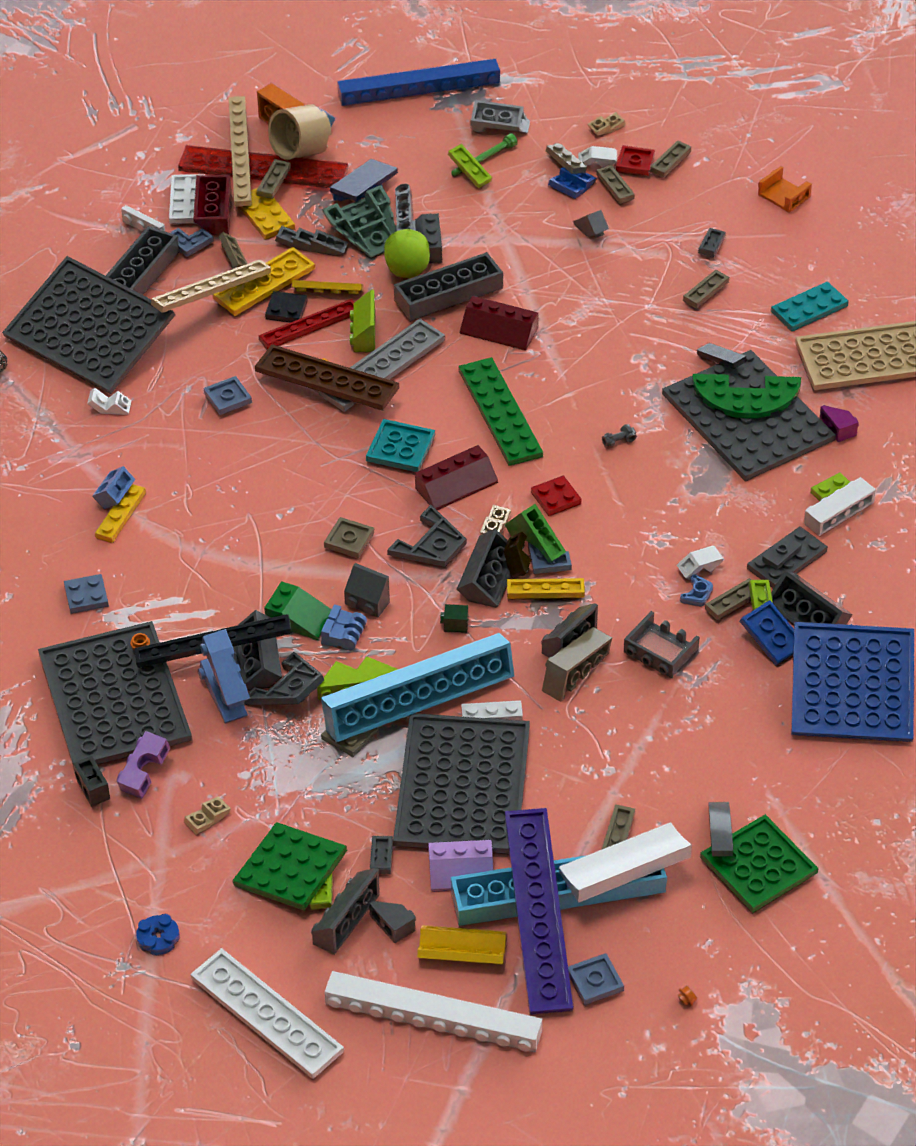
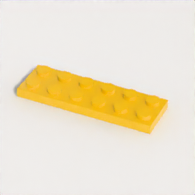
(284, 268)

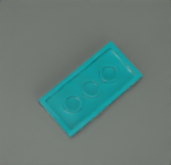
(809, 306)

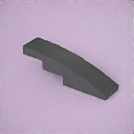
(308, 241)
(720, 829)

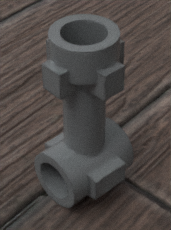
(626, 432)

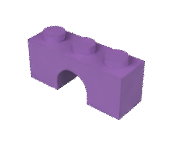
(148, 749)

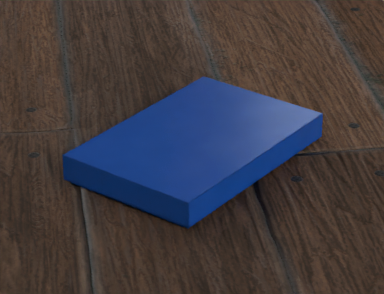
(770, 632)

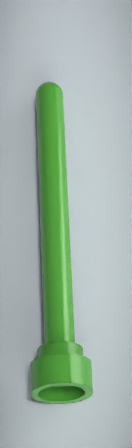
(508, 142)

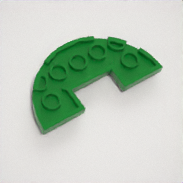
(746, 402)

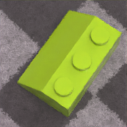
(363, 323)

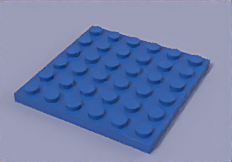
(853, 682)

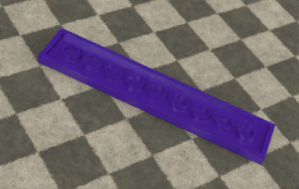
(538, 911)

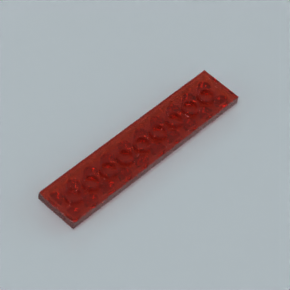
(302, 170)

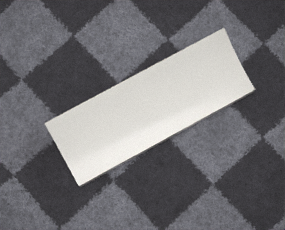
(625, 862)

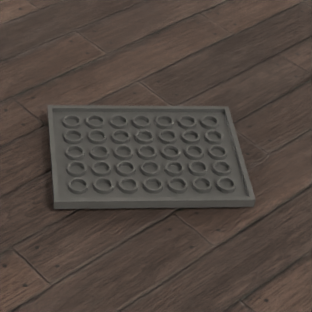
(88, 324)
(750, 443)
(108, 699)
(460, 780)

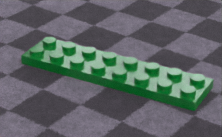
(500, 411)

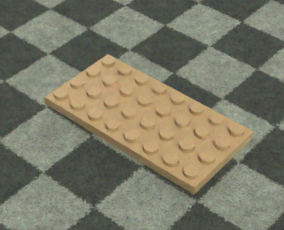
(859, 355)

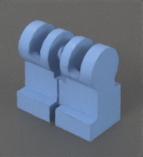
(342, 628)

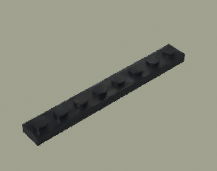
(190, 645)

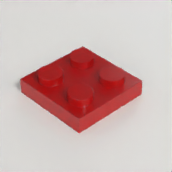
(635, 160)
(556, 495)

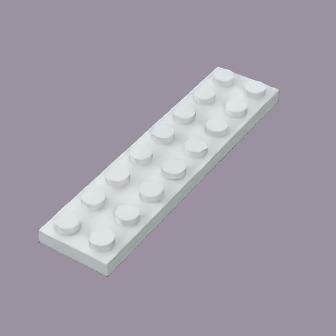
(267, 1013)

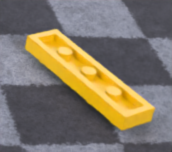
(335, 287)
(120, 514)
(545, 588)

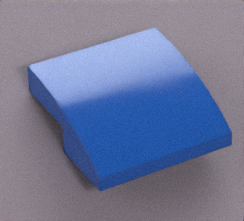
(572, 184)

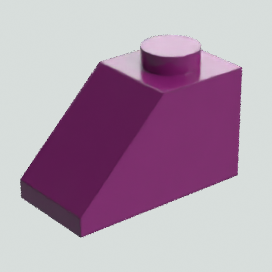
(840, 422)

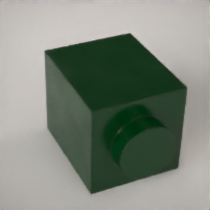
(455, 618)

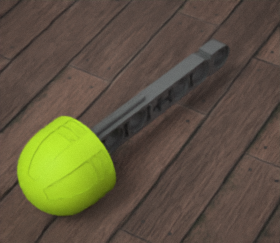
(406, 248)

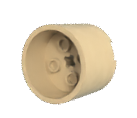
(299, 131)

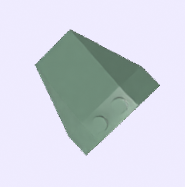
(365, 222)

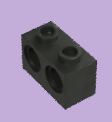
(91, 781)

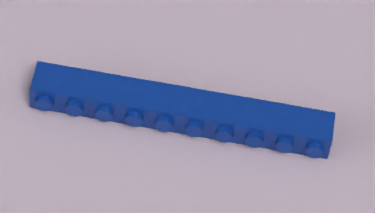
(418, 82)

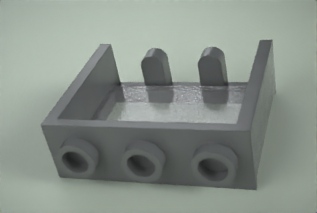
(659, 647)

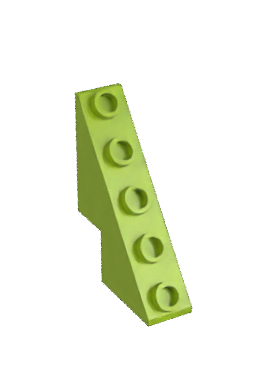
(343, 676)

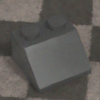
(367, 590)

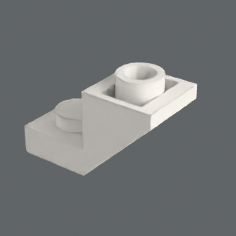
(602, 155)
(115, 404)
(695, 561)

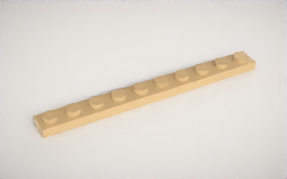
(240, 153)

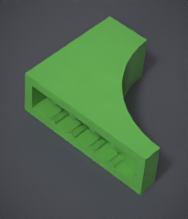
(538, 532)

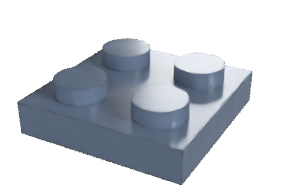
(227, 395)
(86, 593)
(595, 979)

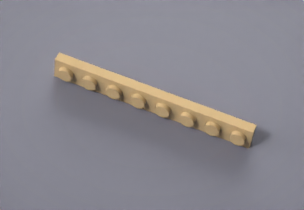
(210, 286)

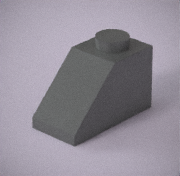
(592, 224)
(393, 919)

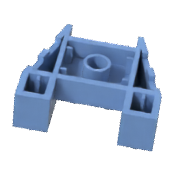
(223, 676)

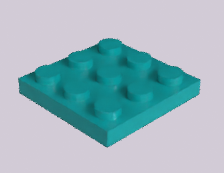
(400, 445)

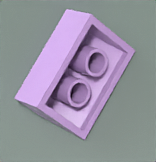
(457, 859)

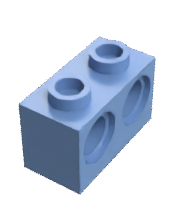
(113, 487)

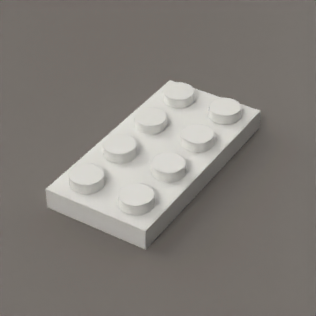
(182, 198)

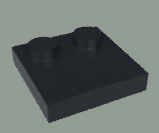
(286, 307)

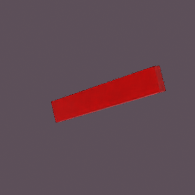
(307, 324)

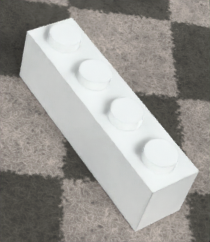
(839, 506)

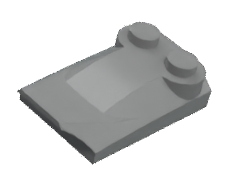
(498, 116)

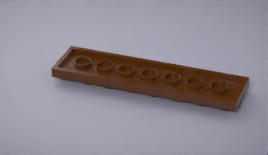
(327, 377)

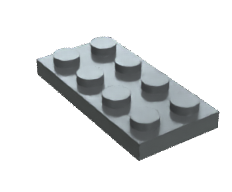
(810, 551)

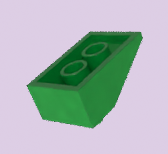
(305, 611)

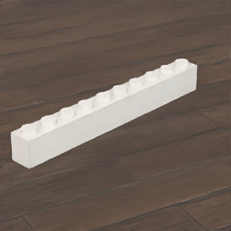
(433, 1011)

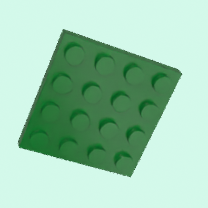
(762, 864)
(290, 866)

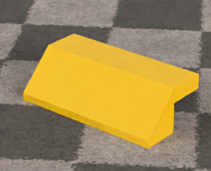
(462, 944)

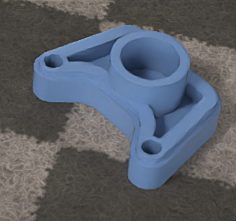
(700, 592)

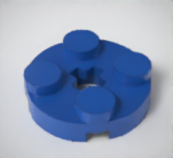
(152, 925)

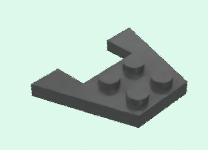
(436, 546)
(292, 687)

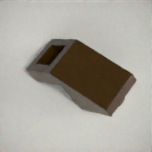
(516, 558)

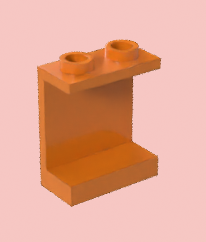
(783, 192)

